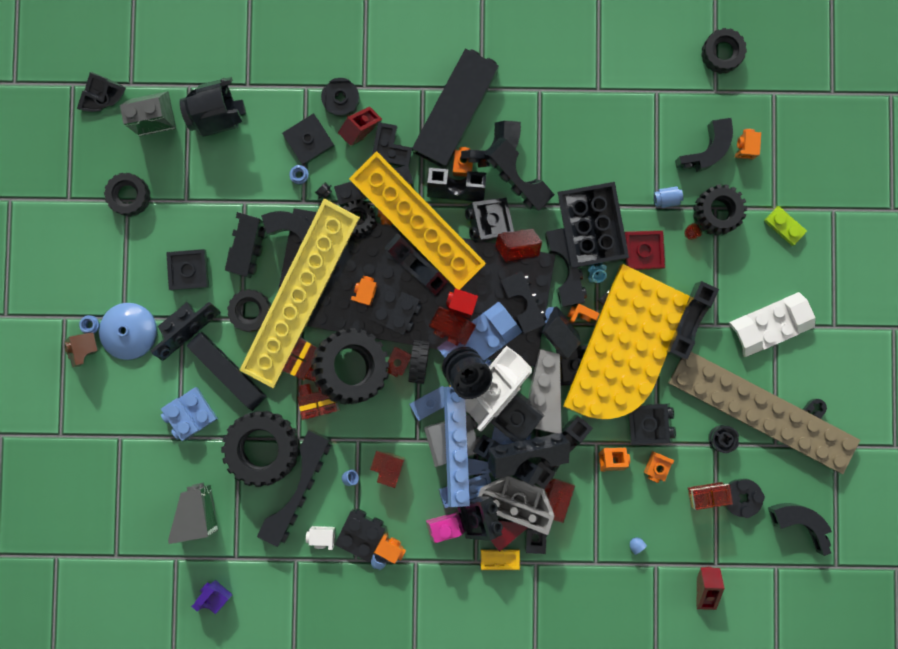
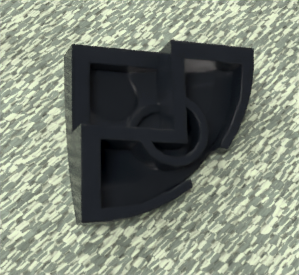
(99, 93)

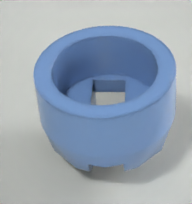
(350, 478)
(637, 545)
(378, 565)

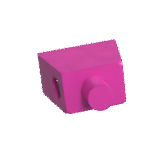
(445, 527)

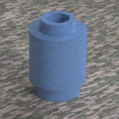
(668, 197)

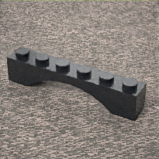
(312, 451)

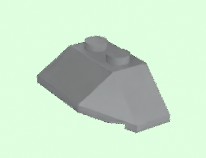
(521, 503)

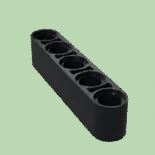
(226, 371)

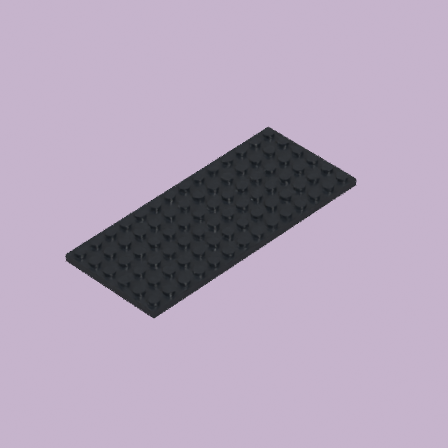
(369, 258)

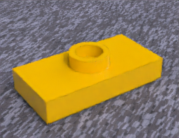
(504, 560)

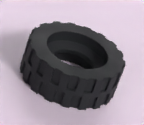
(731, 37)
(113, 188)
(236, 303)
(418, 362)

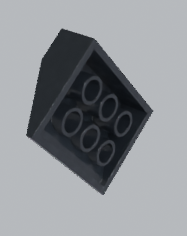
(593, 225)

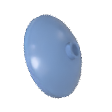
(139, 334)

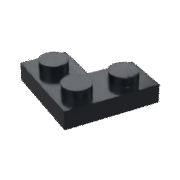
(385, 146)

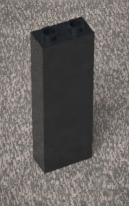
(455, 108)

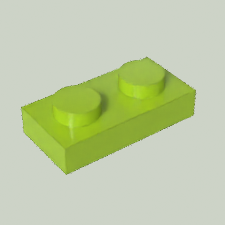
(785, 225)

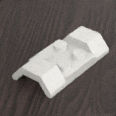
(774, 323)
(508, 374)

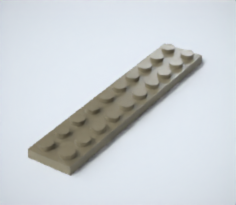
(765, 412)

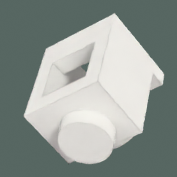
(321, 537)

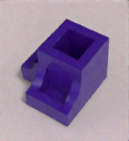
(212, 597)

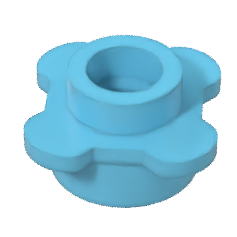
(600, 277)

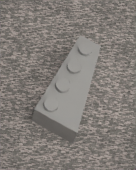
(546, 390)

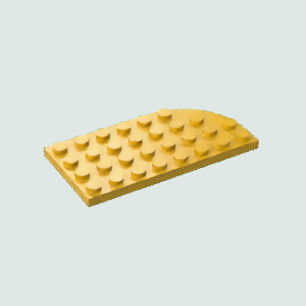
(626, 346)

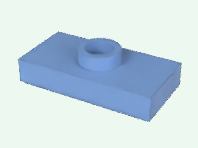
(428, 404)

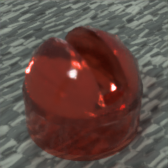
(692, 232)

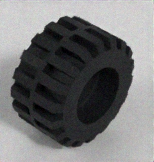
(734, 205)

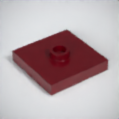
(645, 250)

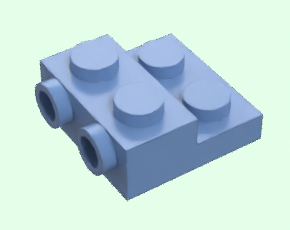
(188, 414)

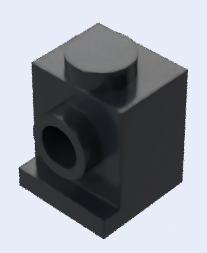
(535, 546)

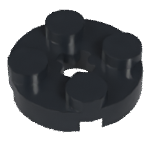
(332, 90)
(754, 498)

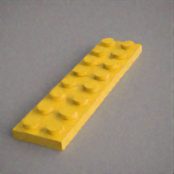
(417, 220)

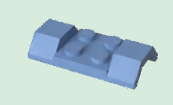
(492, 332)

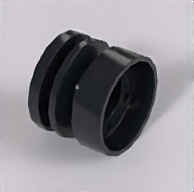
(467, 372)

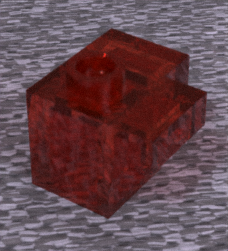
(388, 467)

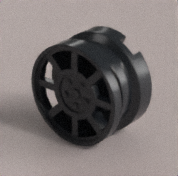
(723, 439)

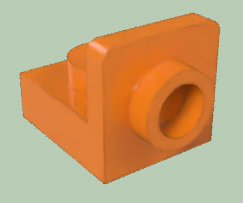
(585, 313)

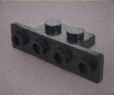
(181, 327)

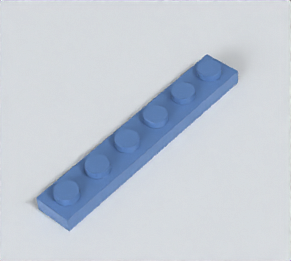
(456, 449)

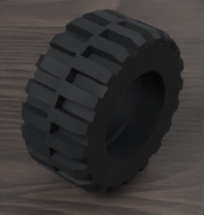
(374, 360)
(235, 451)

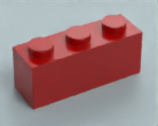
(461, 303)

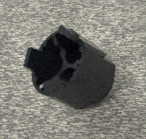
(212, 108)

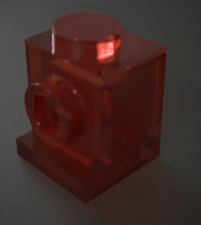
(401, 355)

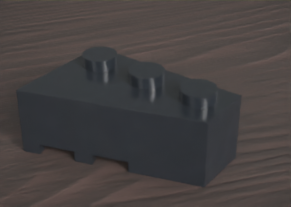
(246, 246)

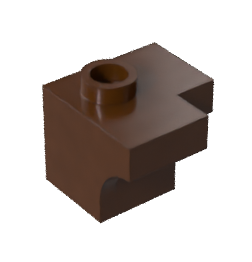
(78, 347)

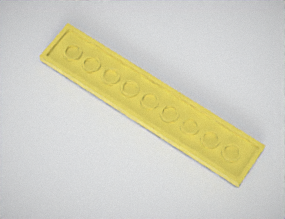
(299, 292)

